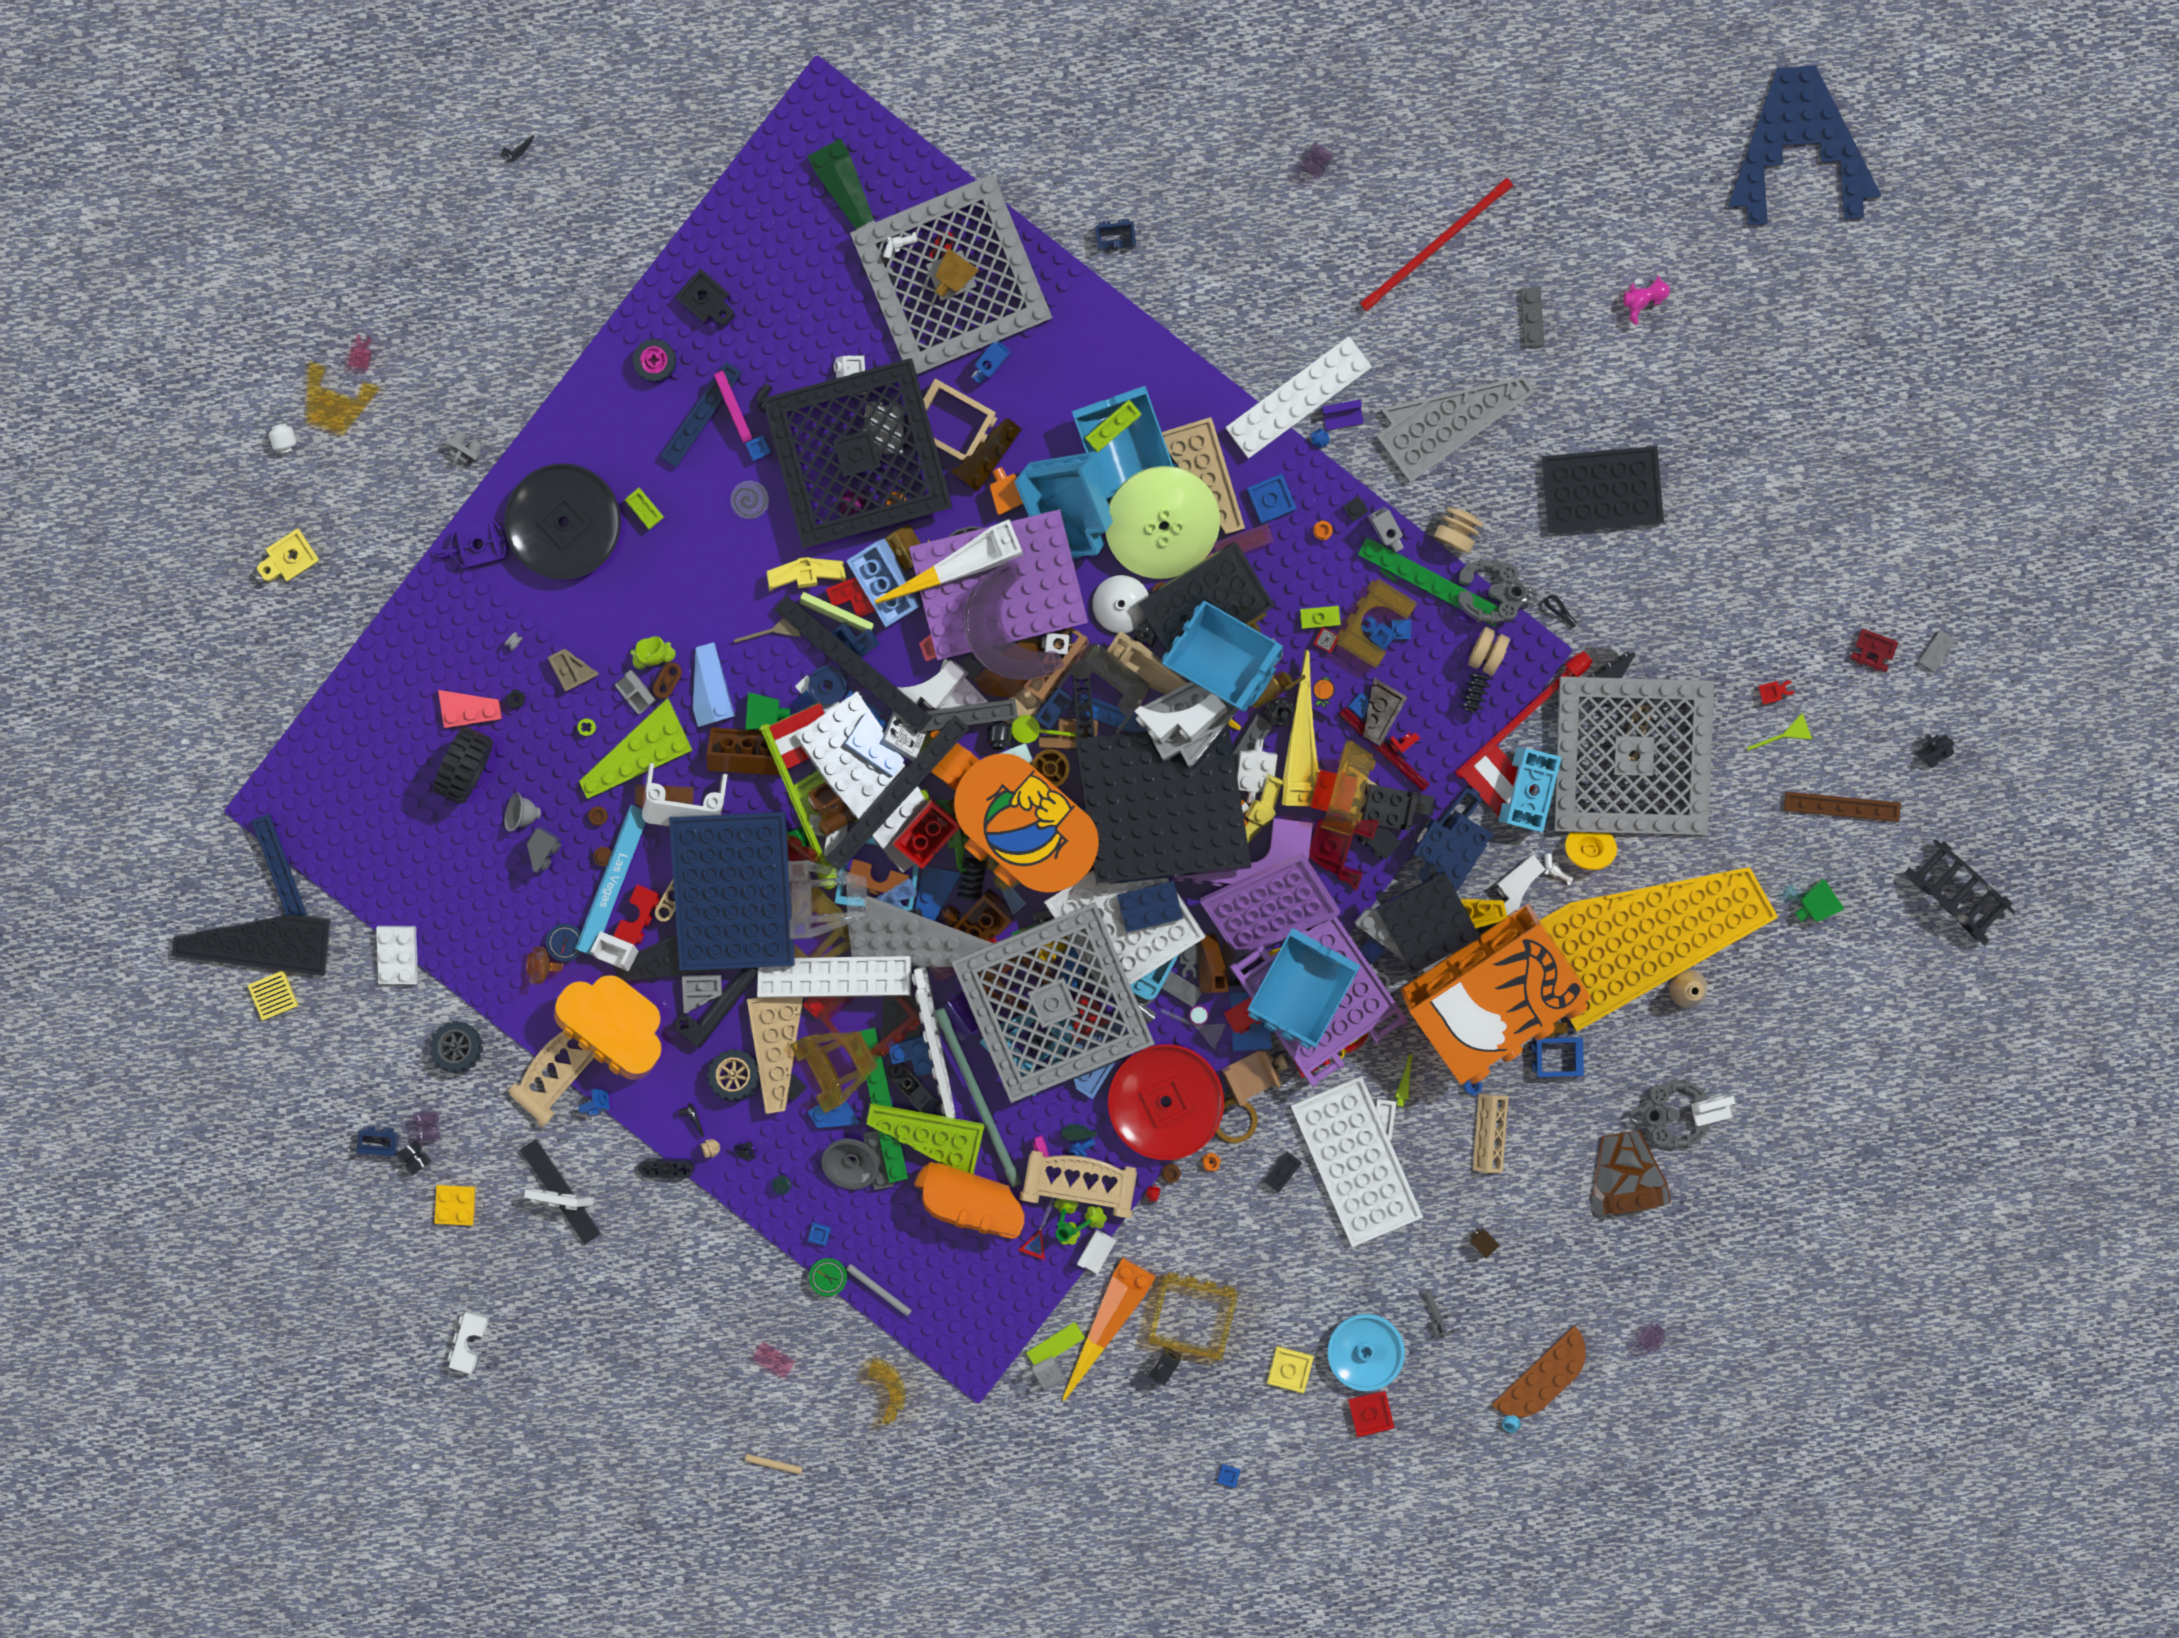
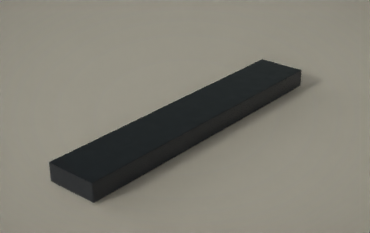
(555, 1182)

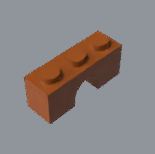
(864, 869)

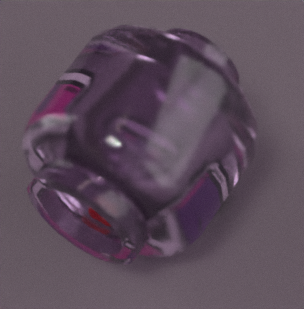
(1651, 1337)

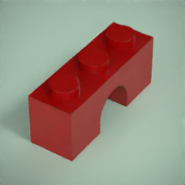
(645, 900)

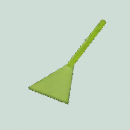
(1797, 729)

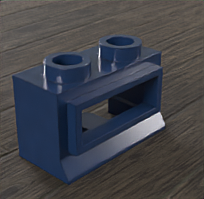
(1119, 243)
(1054, 708)
(378, 1150)

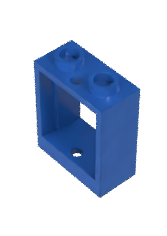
(1578, 1057)

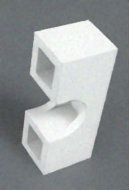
(462, 1357)

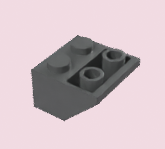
(541, 848)

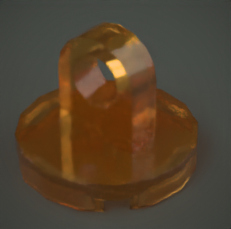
(539, 965)

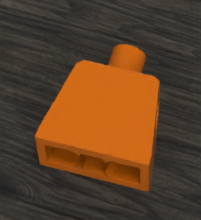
(1005, 492)

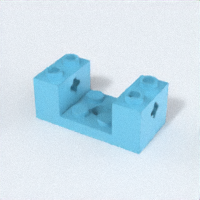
(1527, 809)

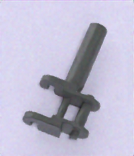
(1436, 1314)

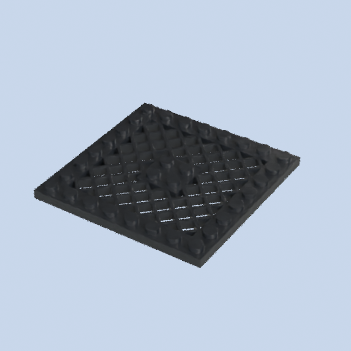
(857, 453)

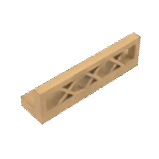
(1487, 1133)

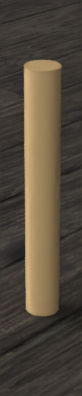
(773, 1464)

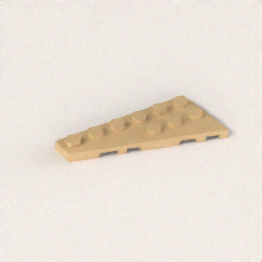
(1199, 452)

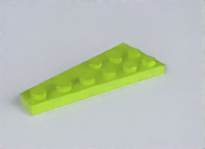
(653, 741)
(939, 1137)

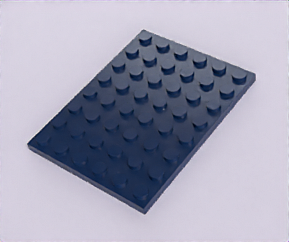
(732, 890)

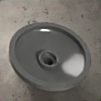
(850, 1171)

